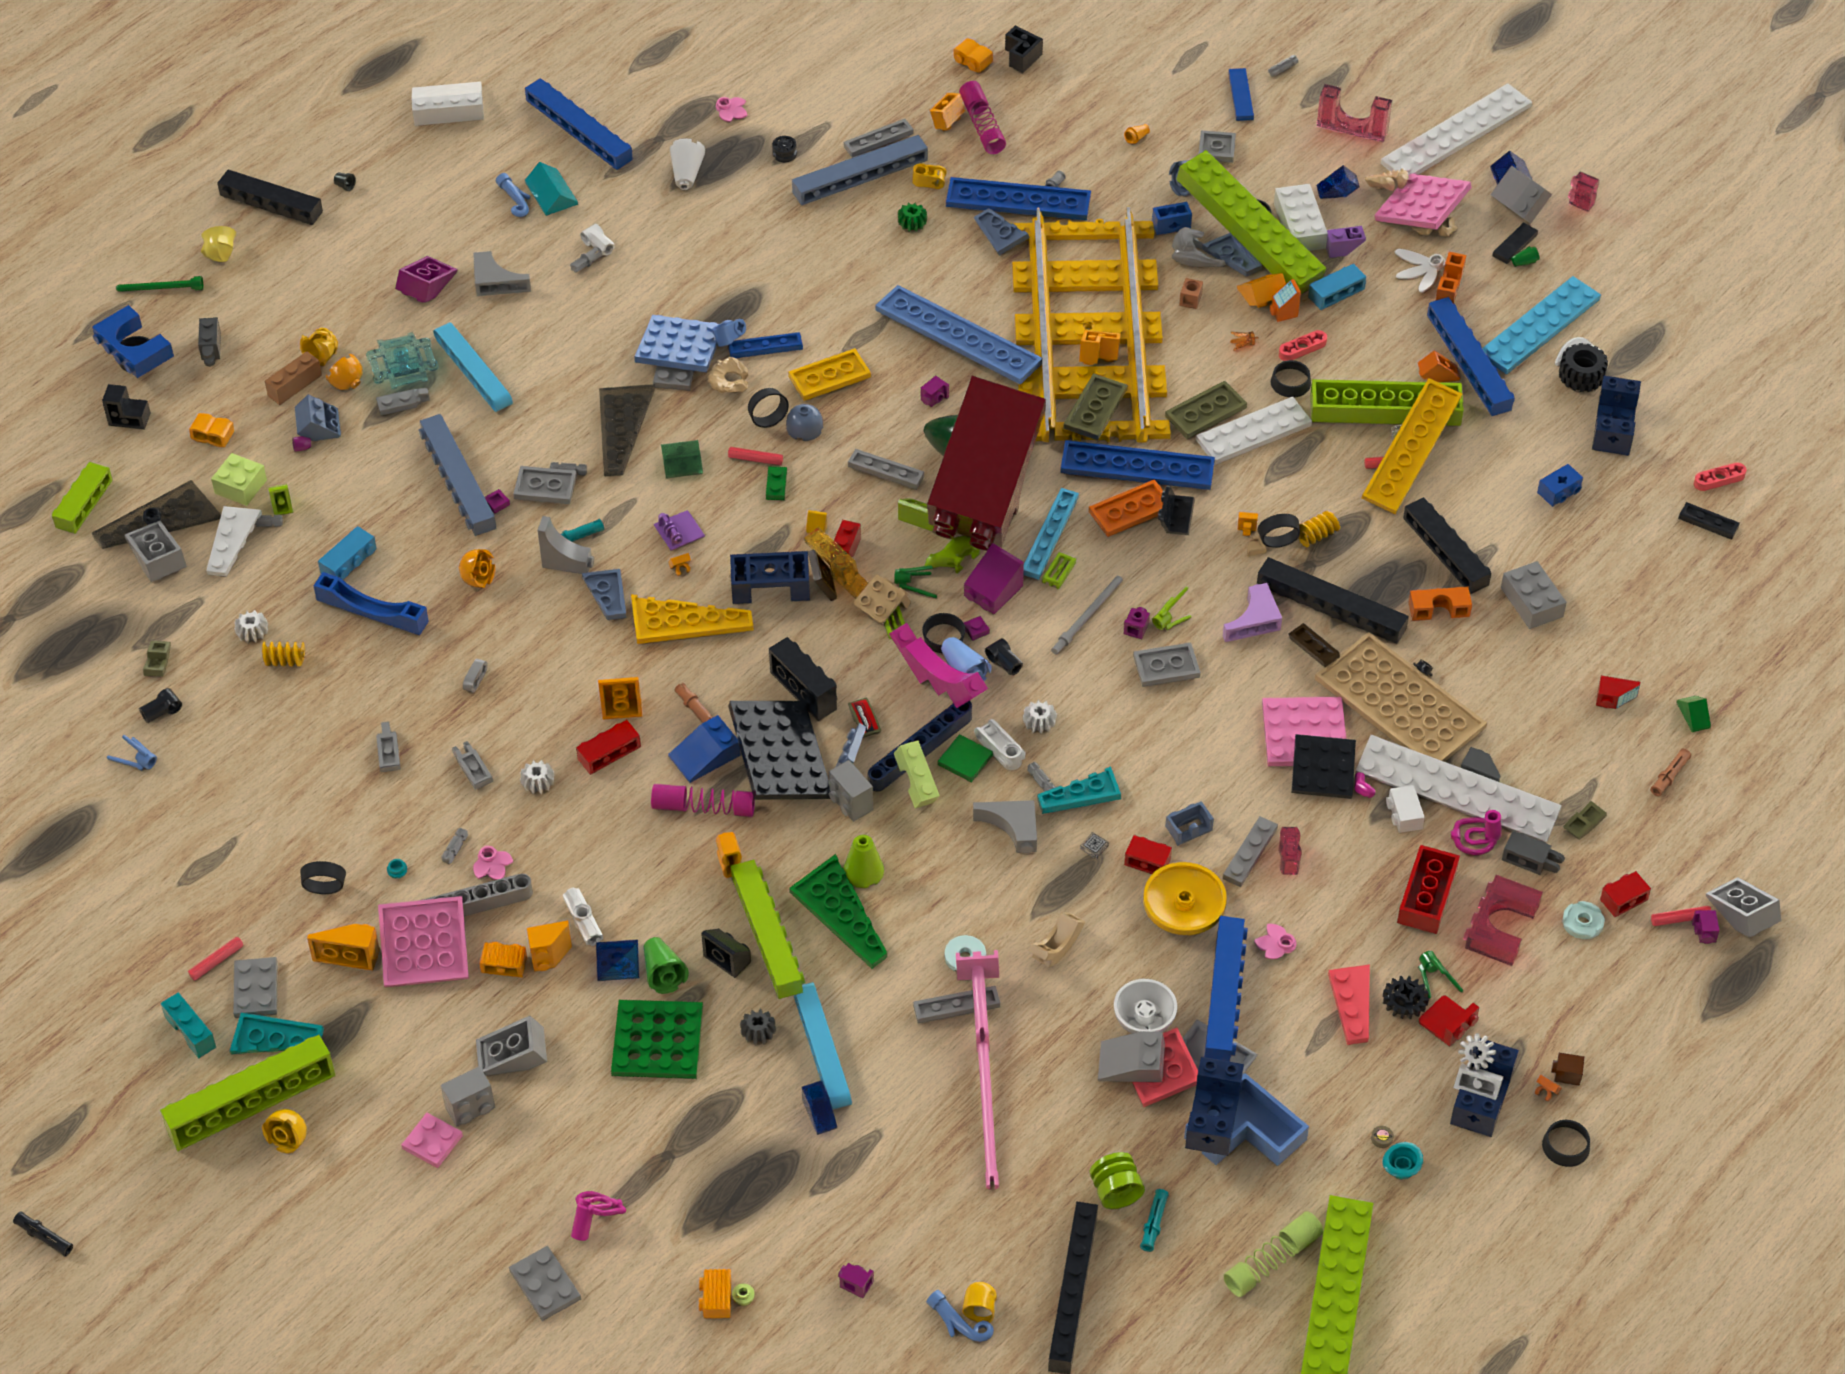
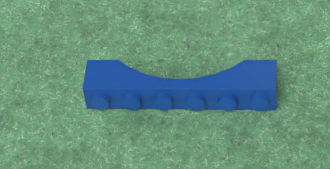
(339, 594)

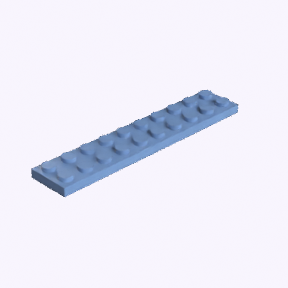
(959, 334)

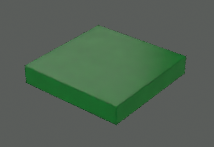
(965, 758)

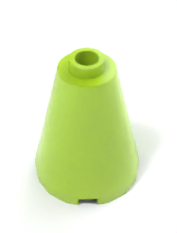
(863, 863)

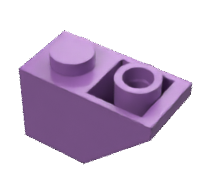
(1344, 240)

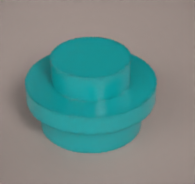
(397, 868)

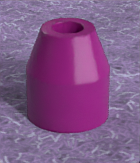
(301, 443)

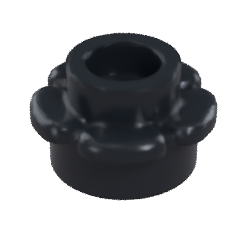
(151, 515)

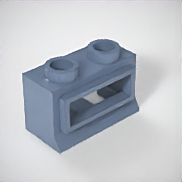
(1187, 815)

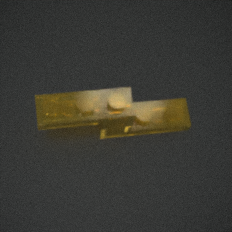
(841, 563)

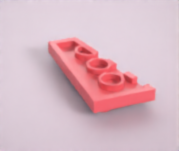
(1351, 996)

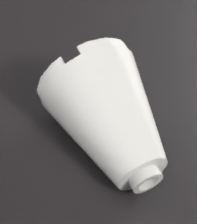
(686, 161)

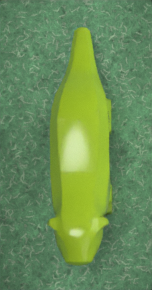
(953, 554)

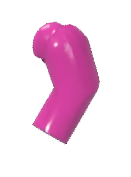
(1362, 787)

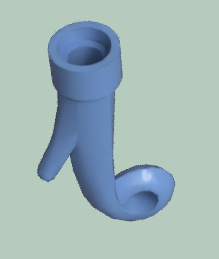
(515, 193)
(952, 1319)

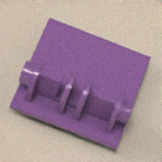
(678, 529)

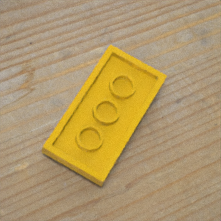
(829, 374)

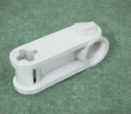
(1003, 746)

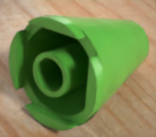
(663, 967)

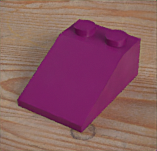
(424, 278)

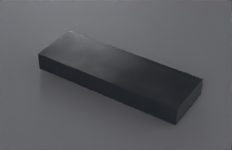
(1515, 243)
(1709, 520)

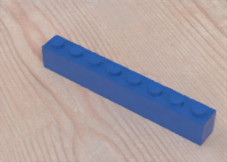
(578, 124)
(1470, 356)
(1225, 989)

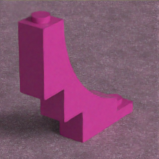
(927, 665)

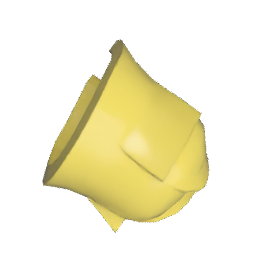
(218, 243)

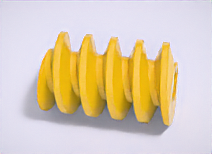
(1317, 528)
(283, 654)

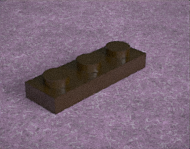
(1314, 645)

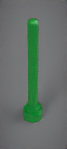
(195, 283)

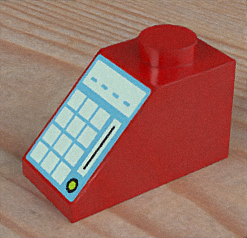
(1616, 691)

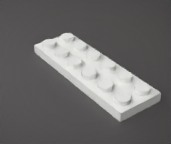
(1254, 430)

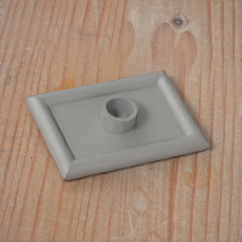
(1196, 1040)

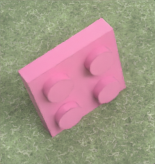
(432, 1140)

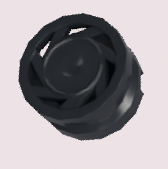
(784, 149)

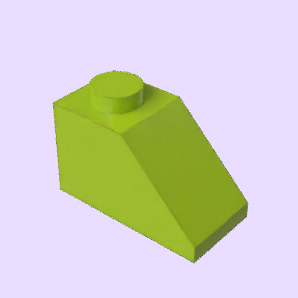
(280, 499)

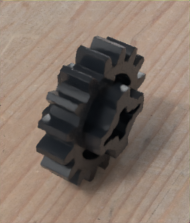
(1406, 996)

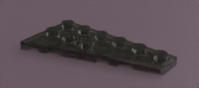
(621, 420)
(178, 508)

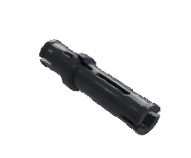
(26, 1222)

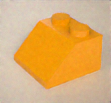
(1262, 289)
(549, 944)

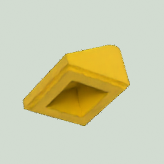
(816, 519)

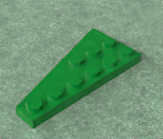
(836, 904)

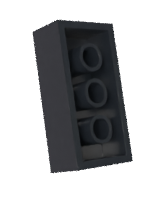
(803, 678)

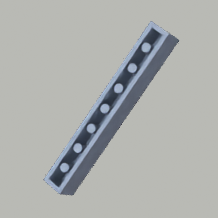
(859, 170)
(457, 475)

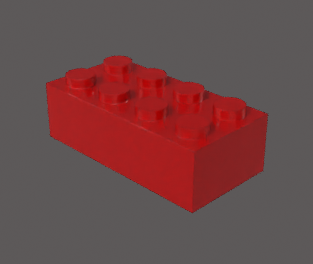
(1428, 889)

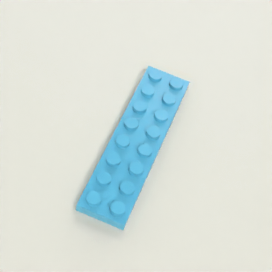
(1540, 324)

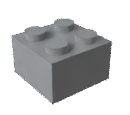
(850, 791)
(468, 1096)

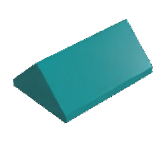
(550, 189)

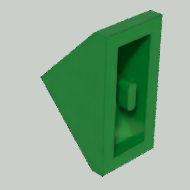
(1695, 712)

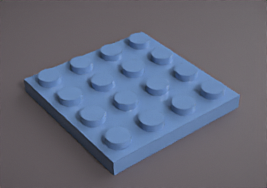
(677, 343)

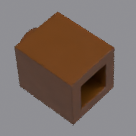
(1568, 1068)

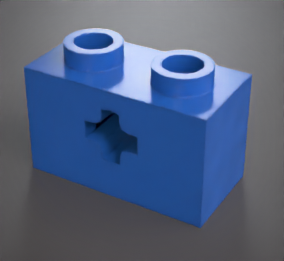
(1171, 218)
(1560, 485)

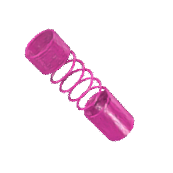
(976, 103)
(674, 798)

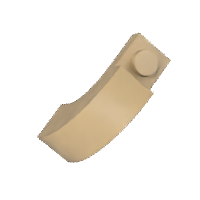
(1058, 941)

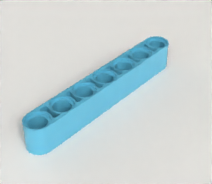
(473, 367)
(822, 1046)

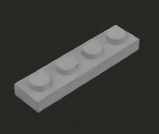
(878, 138)
(886, 469)
(1250, 851)
(952, 1005)

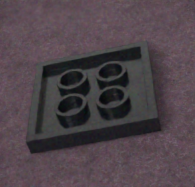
(1323, 766)

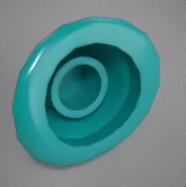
(1403, 1160)

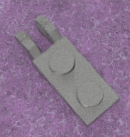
(473, 766)

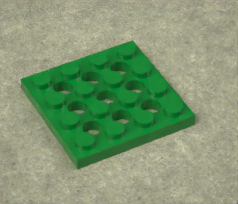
(667, 1048)

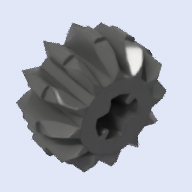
(758, 1026)

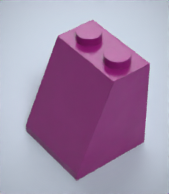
(994, 579)

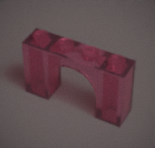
(1334, 118)
(1501, 895)

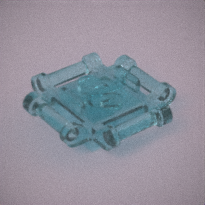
(400, 358)

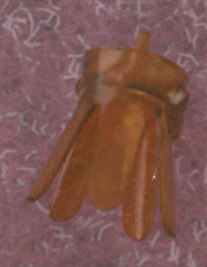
(1245, 339)

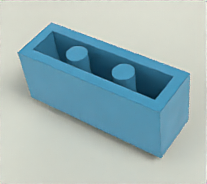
(1337, 286)
(348, 553)

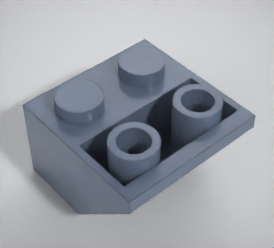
(317, 419)

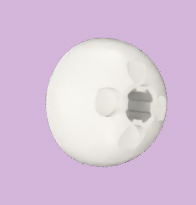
(1145, 1006)

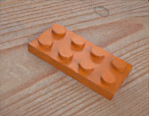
(1128, 508)

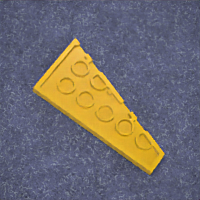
(680, 620)

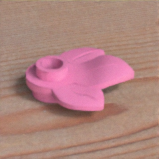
(731, 108)
(491, 866)
(1274, 942)

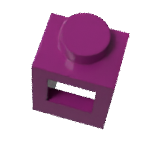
(934, 391)
(1139, 619)
(1706, 926)
(855, 1279)

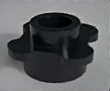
(1424, 667)

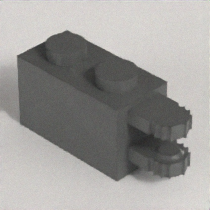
(209, 340)
(1531, 854)

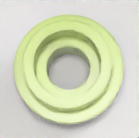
(743, 1300)

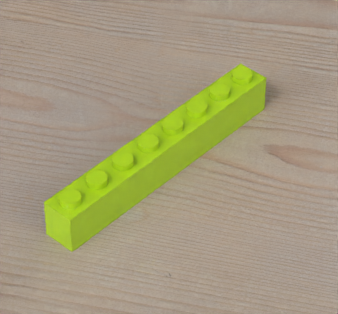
(767, 929)

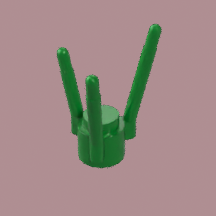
(903, 576)
(1431, 963)

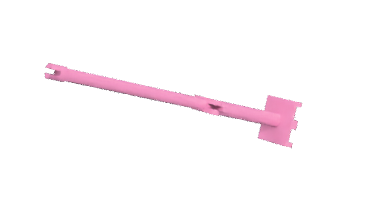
(978, 969)

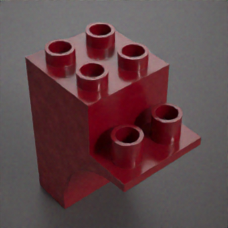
(985, 463)

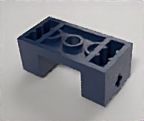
(1616, 415)
(749, 572)
(1218, 1090)
(1480, 1112)

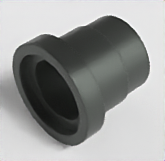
(346, 181)

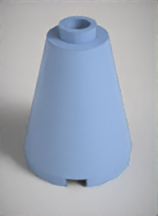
(964, 658)

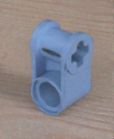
(728, 331)

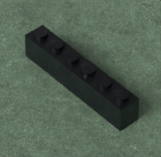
(270, 197)
(1447, 545)

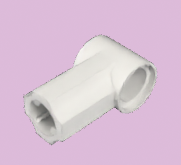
(595, 236)

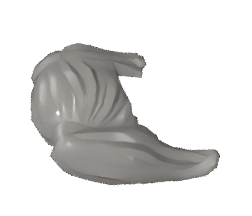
(1185, 249)

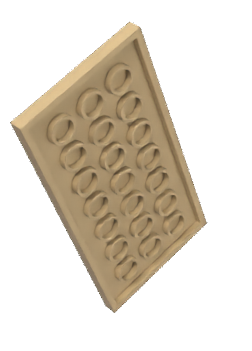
(1400, 699)

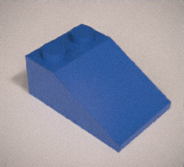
(705, 749)

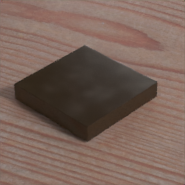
(822, 575)

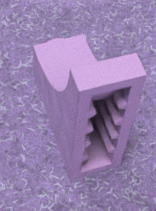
(1259, 618)

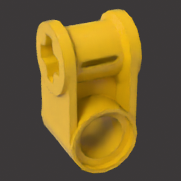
(927, 176)

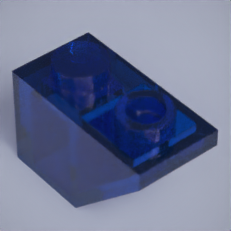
(1338, 184)
(818, 1107)

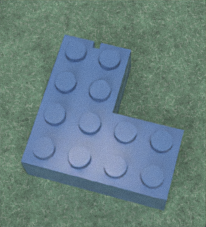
(1264, 1124)

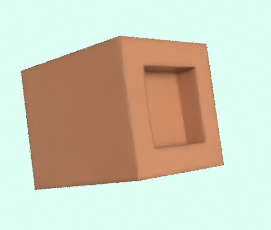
(1191, 293)

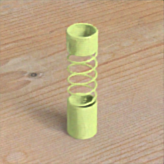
(1294, 1237)

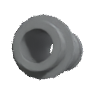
(1056, 179)

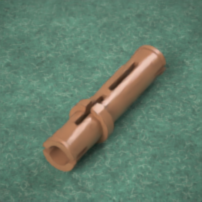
(691, 701)
(1667, 777)

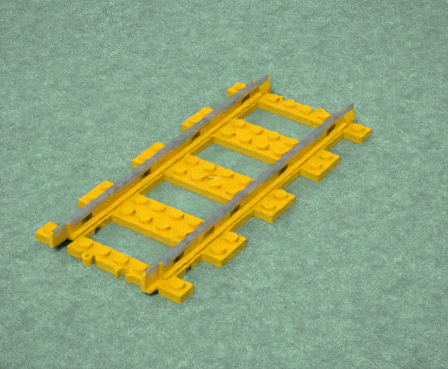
(1050, 329)

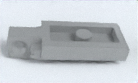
(402, 400)
(388, 749)

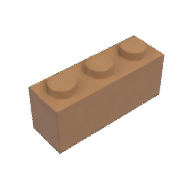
(293, 378)

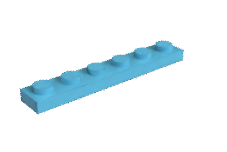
(1050, 533)

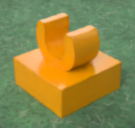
(1247, 522)
(680, 561)

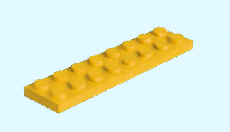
(1411, 446)

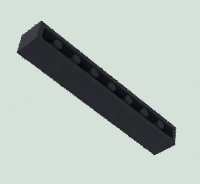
(1333, 600)
(1073, 1288)

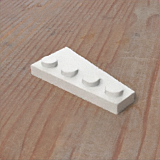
(230, 538)

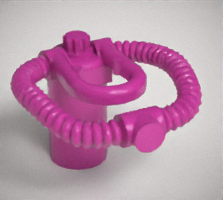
(1492, 832)
(585, 1212)

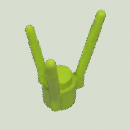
(1163, 617)

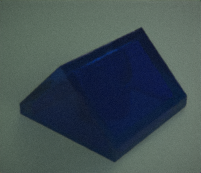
(1503, 164)

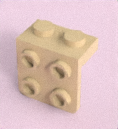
(881, 599)

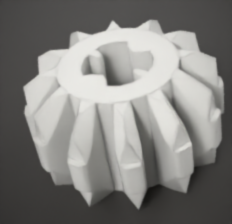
(251, 626)
(1039, 716)
(537, 777)
(1482, 1046)

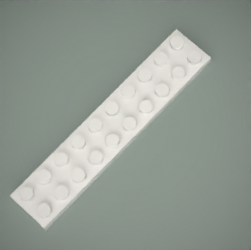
(1458, 131)
(1458, 788)

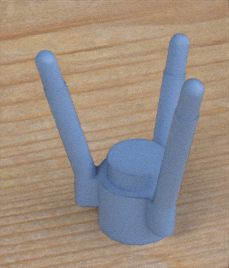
(144, 757)

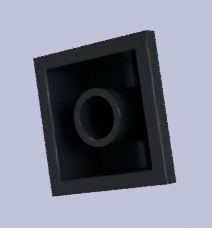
(725, 951)

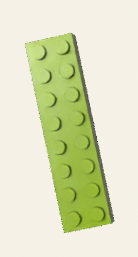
(1370, 401)
(248, 1092)

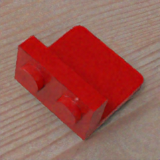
(1448, 1019)

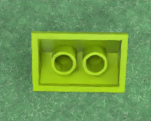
(914, 513)

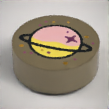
(1382, 1136)

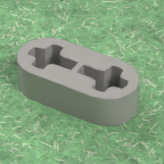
(475, 675)

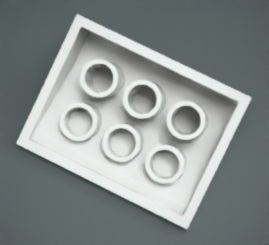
(447, 103)

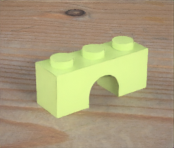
(922, 785)

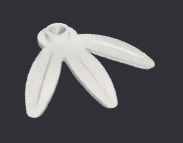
(1427, 267)

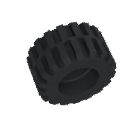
(1583, 367)

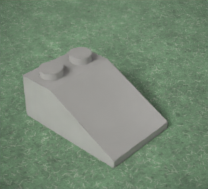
(1521, 194)
(156, 551)
(1745, 906)
(512, 1048)
(1132, 1058)

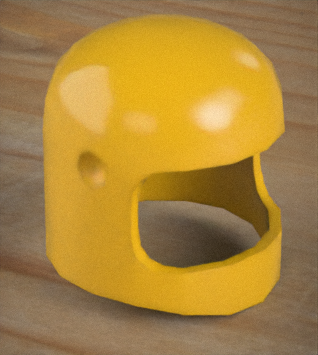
(980, 1295)

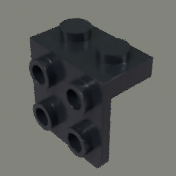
(1176, 512)

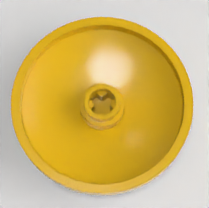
(1184, 898)

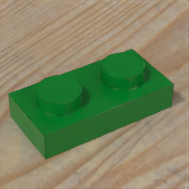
(776, 483)

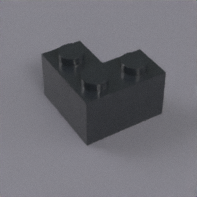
(1023, 48)
(122, 410)

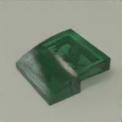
(682, 459)

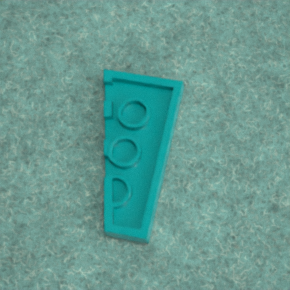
(1090, 791)
(270, 1034)

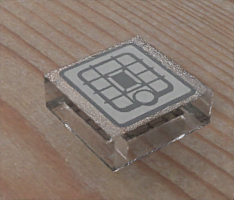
(1094, 845)

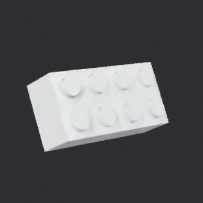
(1301, 215)

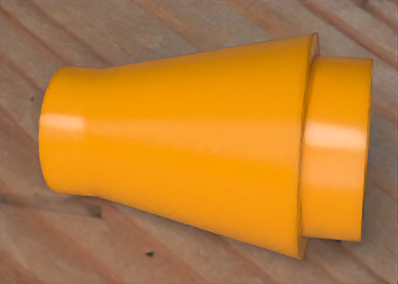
(1136, 133)

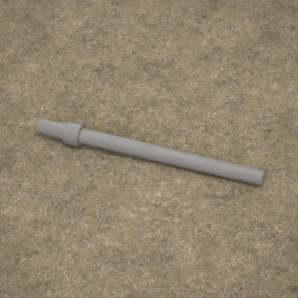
(1067, 636)

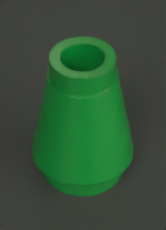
(1525, 257)

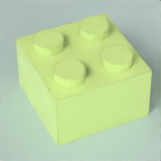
(239, 479)

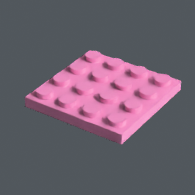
(1423, 201)
(1302, 716)
(423, 941)

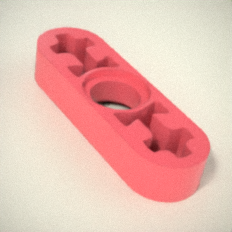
(1316, 337)
(1710, 481)

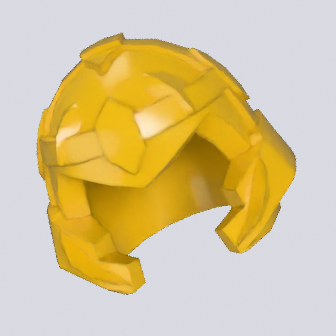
(320, 344)

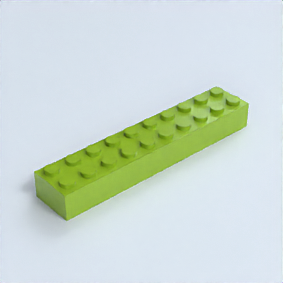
(1249, 221)
(1337, 1286)

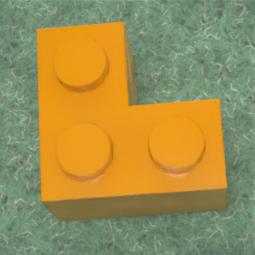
(1099, 345)

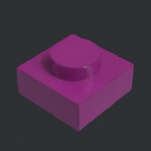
(497, 501)
(976, 628)

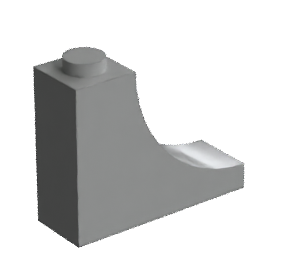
(494, 280)
(560, 553)
(1013, 817)

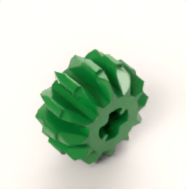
(912, 216)

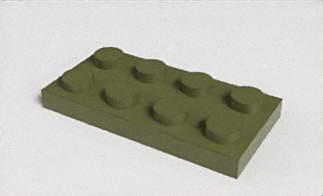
(1095, 406)
(1206, 409)

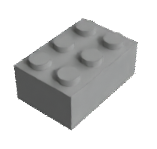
(1533, 595)

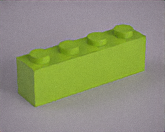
(82, 497)

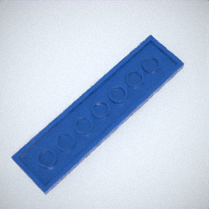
(1018, 198)
(1137, 464)

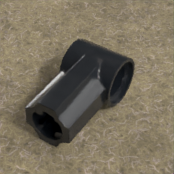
(1002, 654)
(164, 703)

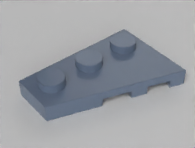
(999, 232)
(1233, 253)
(607, 591)
(852, 744)

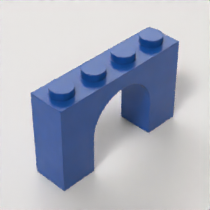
(135, 359)

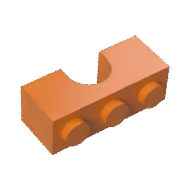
(1451, 277)
(1455, 600)

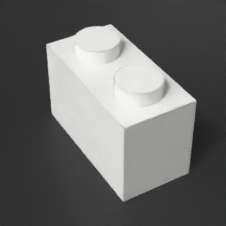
(1405, 809)
(1478, 1082)

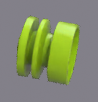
(1117, 1180)

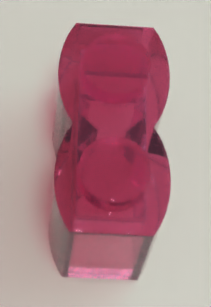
(1583, 191)
(1289, 850)

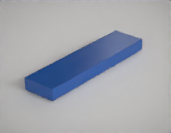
(1241, 94)
(765, 345)

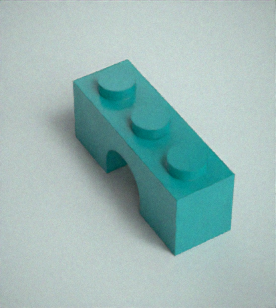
(184, 1018)

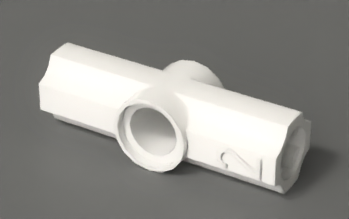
(579, 908)

